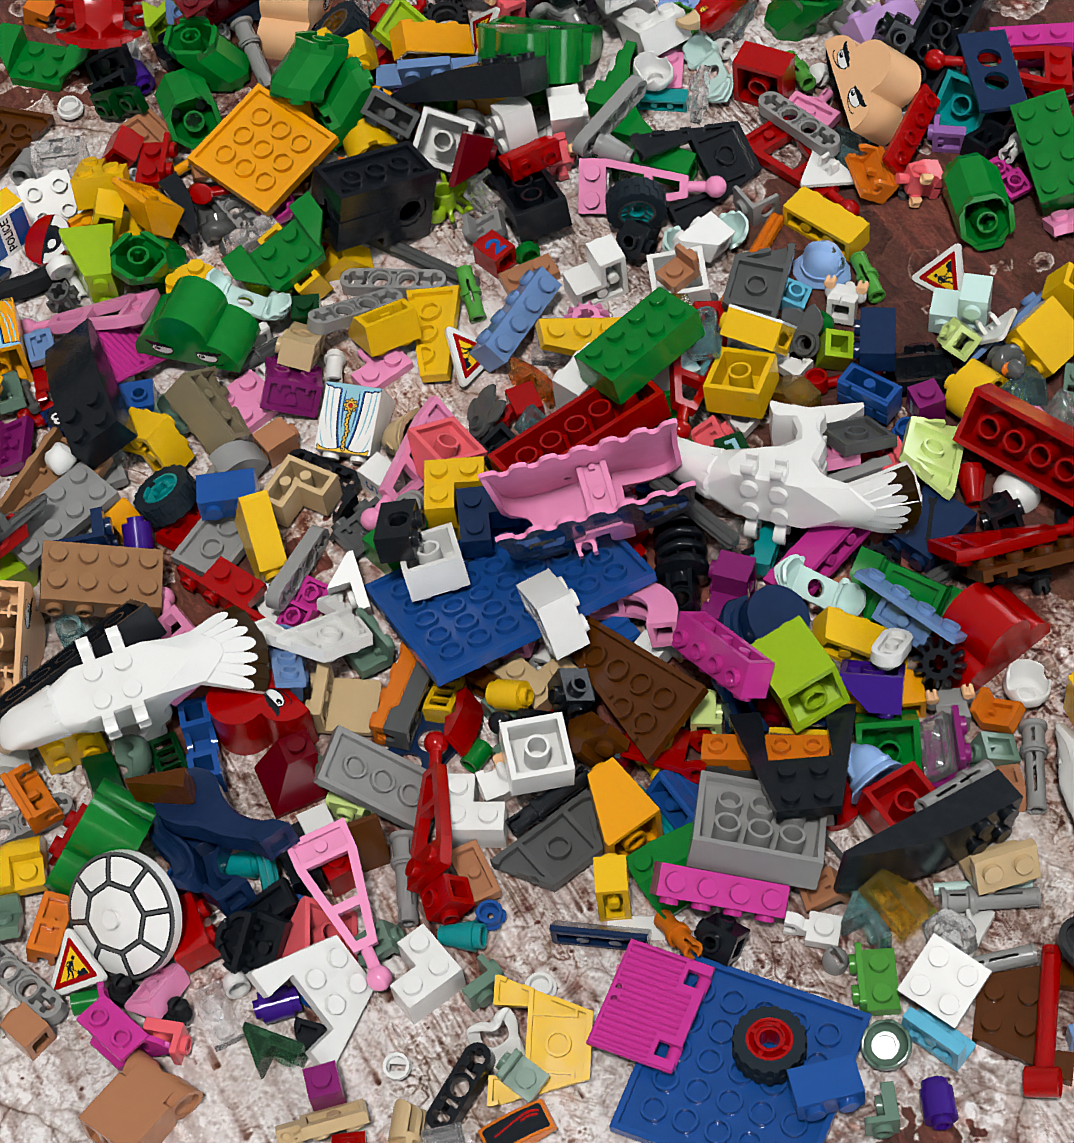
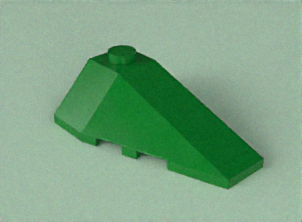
(667, 848)

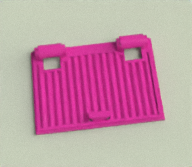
(122, 353)
(650, 1006)

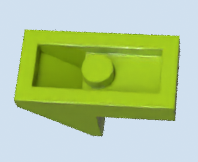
(154, 20)

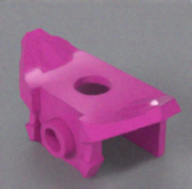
(116, 1033)

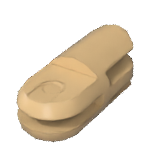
(406, 1123)

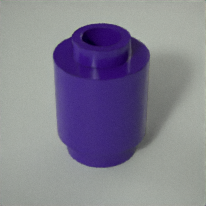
(144, 78)
(137, 533)
(278, 1006)
(938, 1103)

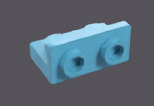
(938, 1037)

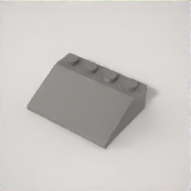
(741, 837)

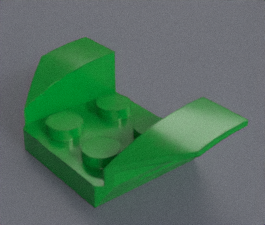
(37, 63)
(287, 254)
(920, 586)

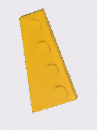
(436, 310)
(570, 334)

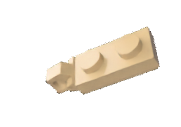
(322, 1123)

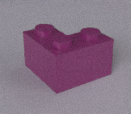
(732, 577)

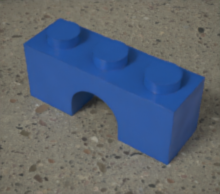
(201, 738)

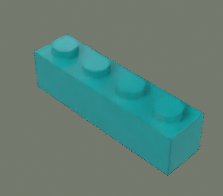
(665, 100)
(765, 549)

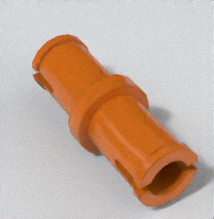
(678, 934)

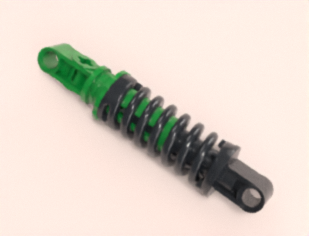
(675, 550)

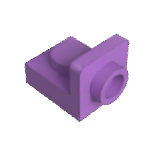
(945, 138)

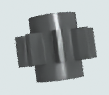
(62, 297)

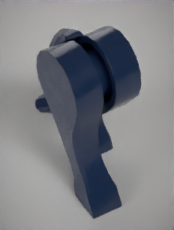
(753, 619)
(202, 836)

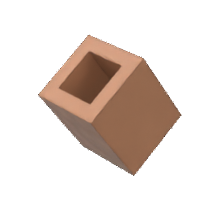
(277, 440)
(27, 1030)

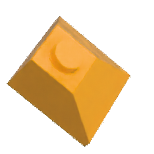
(149, 207)

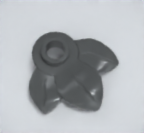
(808, 326)
(484, 412)

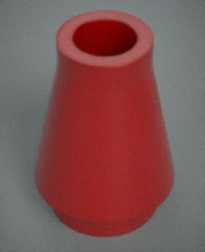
(972, 482)

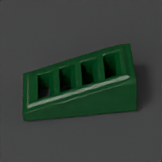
(164, 739)

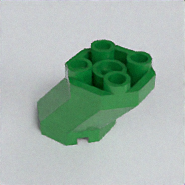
(795, 18)
(208, 53)
(308, 67)
(344, 99)
(187, 107)
(978, 201)
(146, 259)

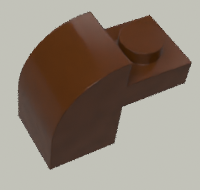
(594, 739)

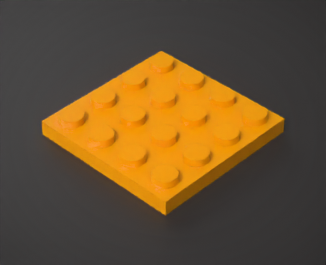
(263, 150)

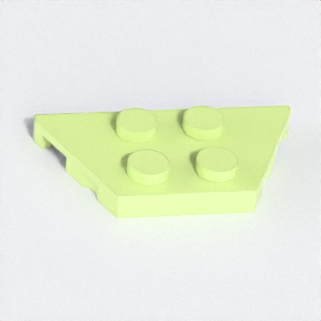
(933, 453)

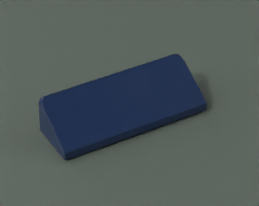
(596, 935)

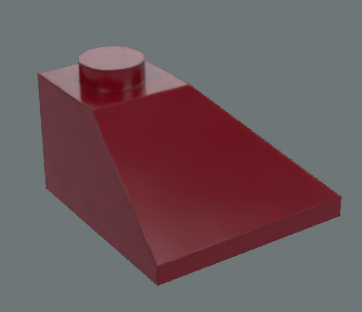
(471, 156)
(289, 773)

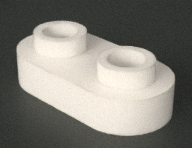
(891, 648)

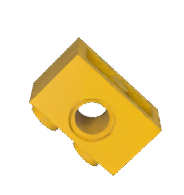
(612, 887)

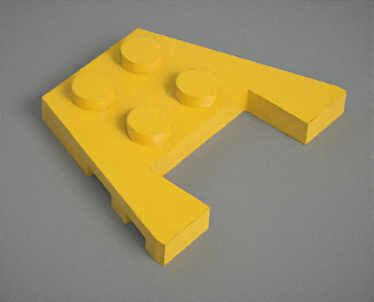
(553, 1038)

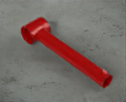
(1044, 1078)

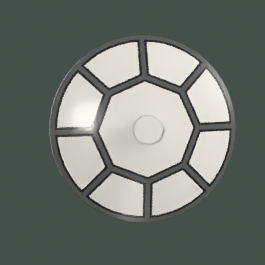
(126, 913)

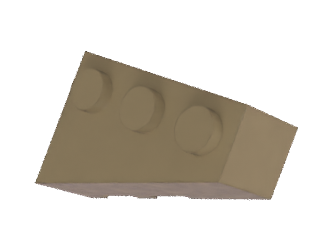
(206, 408)

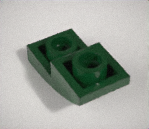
(118, 101)
(100, 766)

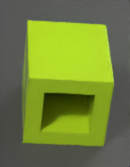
(835, 349)

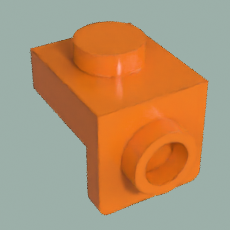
(996, 713)

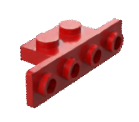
(911, 130)
(225, 586)

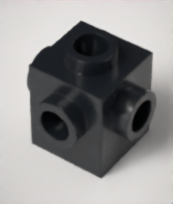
(895, 31)
(637, 239)
(1001, 512)
(571, 692)
(721, 938)

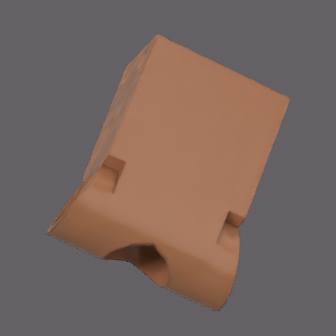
(139, 1104)

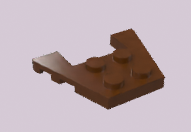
(1008, 1016)

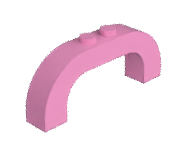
(652, 604)

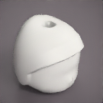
(60, 459)

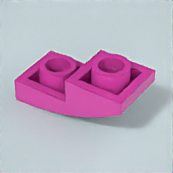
(1014, 179)
(304, 605)

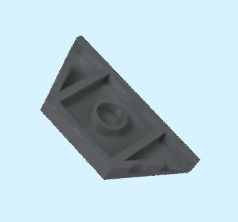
(759, 280)
(555, 847)

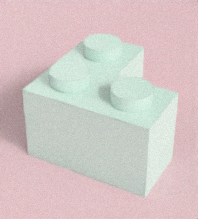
(966, 305)

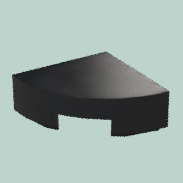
(349, 501)
(308, 1031)

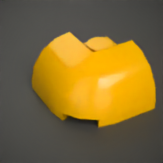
(23, 866)

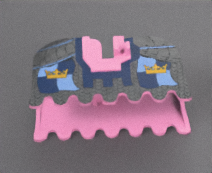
(582, 493)

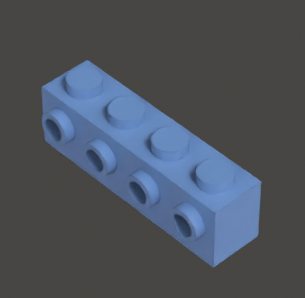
(515, 318)

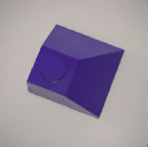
(875, 688)

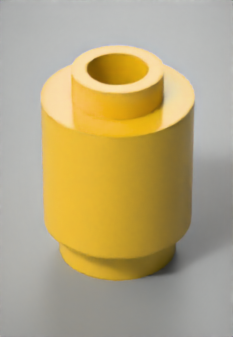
(509, 694)

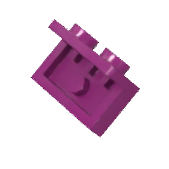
(15, 444)

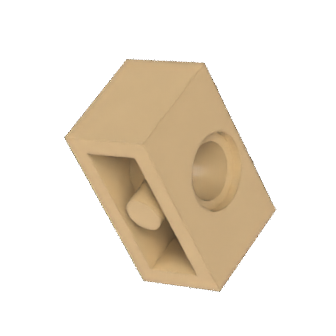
(299, 347)

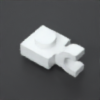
(820, 929)

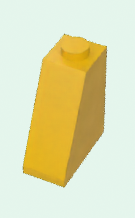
(260, 535)

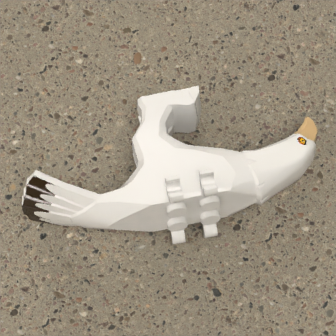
(791, 481)
(138, 682)

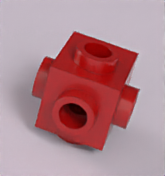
(447, 899)

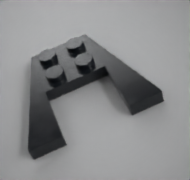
(719, 151)
(800, 784)

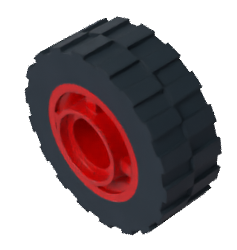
(765, 1026)

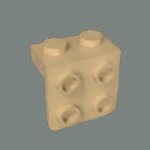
(342, 701)
(1002, 866)

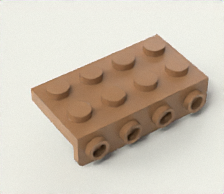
(37, 476)
(98, 578)

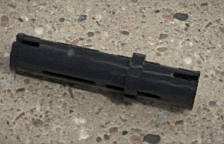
(544, 804)

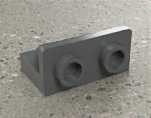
(350, 531)

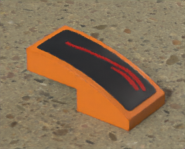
(522, 1125)

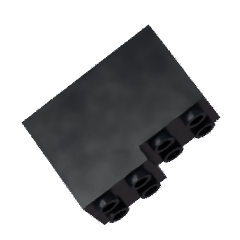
(375, 196)

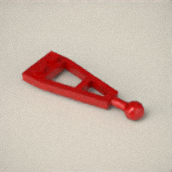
(1055, 60)
(768, 139)
(684, 406)
(967, 547)
(434, 858)

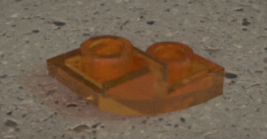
(523, 372)

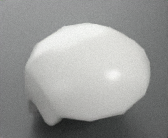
(655, 70)
(1018, 488)
(1026, 683)

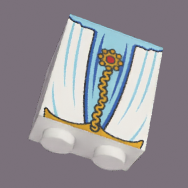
(352, 421)

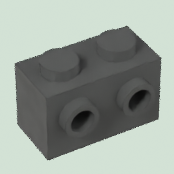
(392, 113)

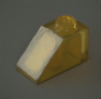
(797, 391)
(897, 902)

